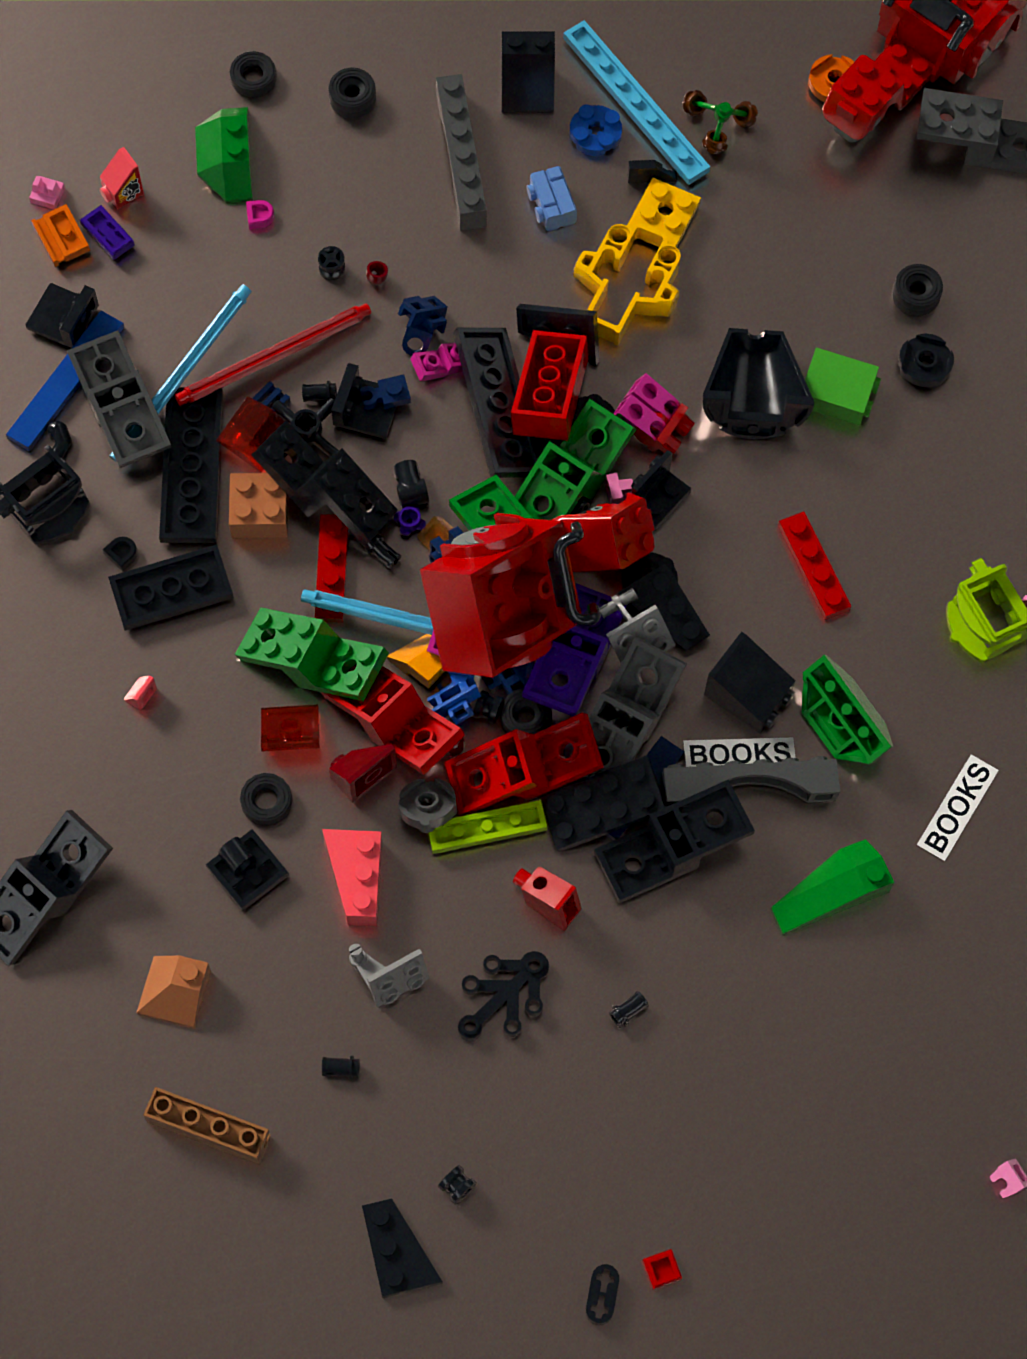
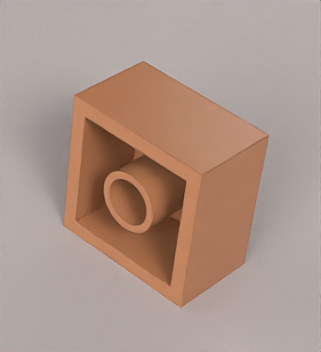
(257, 507)

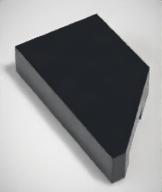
(644, 170)

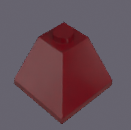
(362, 769)

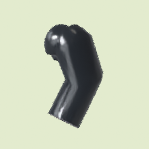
(61, 436)

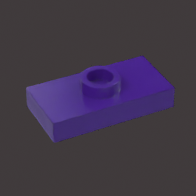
(107, 232)

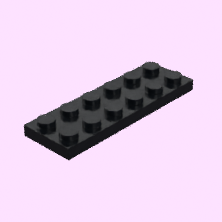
(492, 388)
(191, 470)

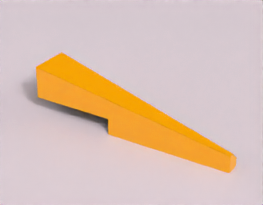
(417, 661)

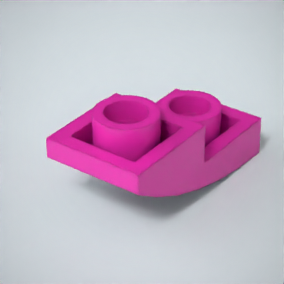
(437, 363)

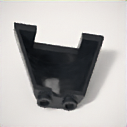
(756, 386)

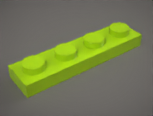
(489, 827)

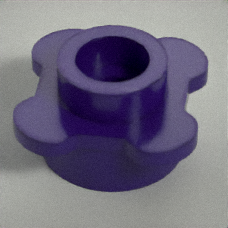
(409, 513)

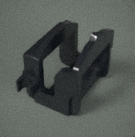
(58, 511)

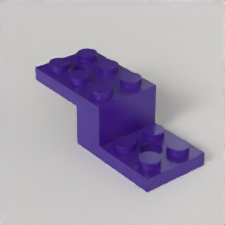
(575, 655)

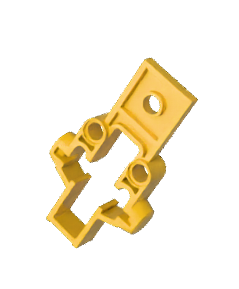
(653, 228)

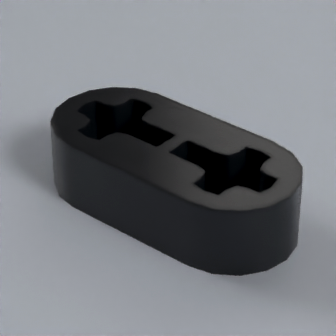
(610, 1295)

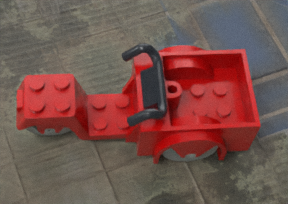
(919, 46)
(512, 584)

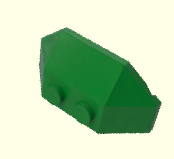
(225, 154)
(843, 714)

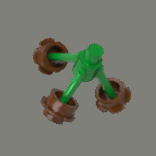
(715, 140)

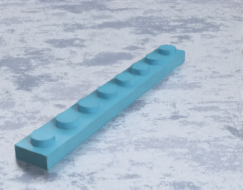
(636, 102)

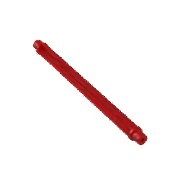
(273, 354)

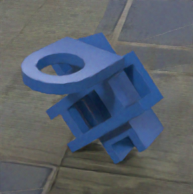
(447, 706)

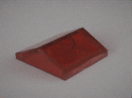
(249, 429)
(290, 728)

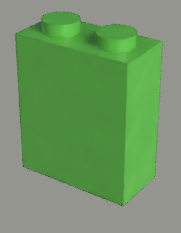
(841, 386)

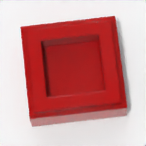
(662, 1269)

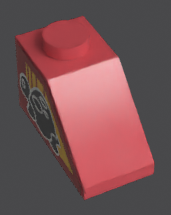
(121, 180)

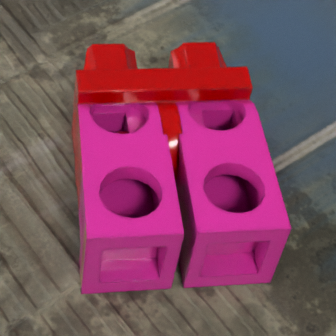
(654, 415)

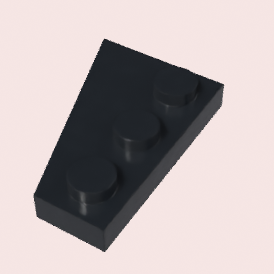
(560, 321)
(663, 590)
(396, 1251)

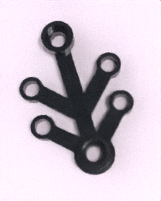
(505, 991)

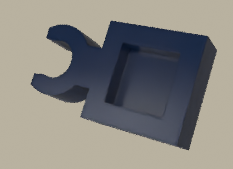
(390, 391)

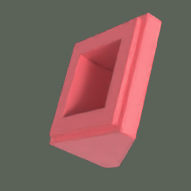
(141, 692)

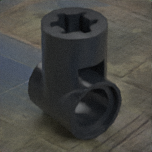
(411, 489)

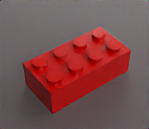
(549, 385)

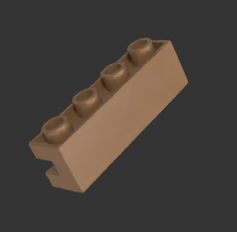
(207, 1125)

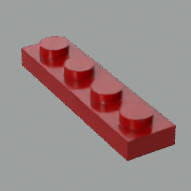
(331, 563)
(814, 565)

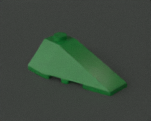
(841, 882)

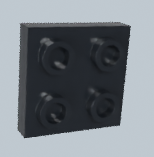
(246, 869)

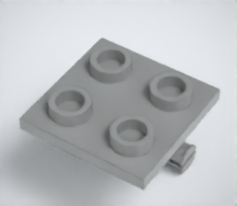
(646, 626)
(389, 981)

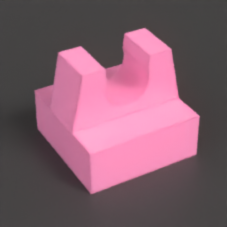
(46, 192)
(616, 488)
(1013, 1175)

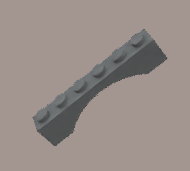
(462, 152)
(809, 780)

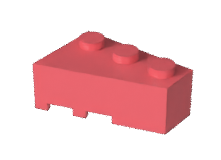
(356, 869)

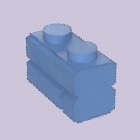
(552, 199)

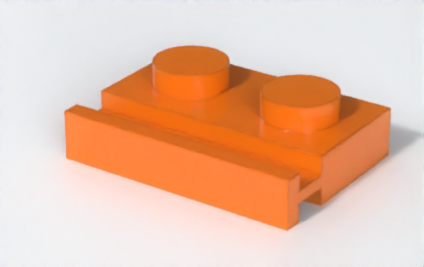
(61, 235)

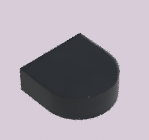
(121, 552)

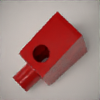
(549, 896)

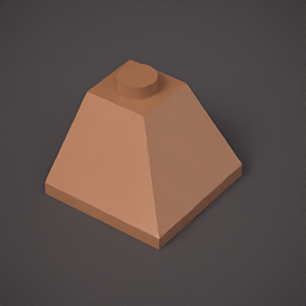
(175, 989)

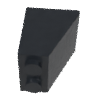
(527, 71)
(749, 684)

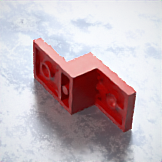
(399, 717)
(524, 764)

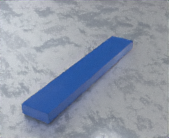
(57, 389)

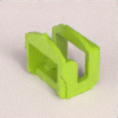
(969, 623)

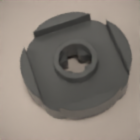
(432, 816)

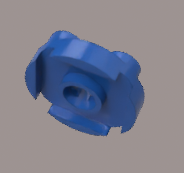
(595, 116)

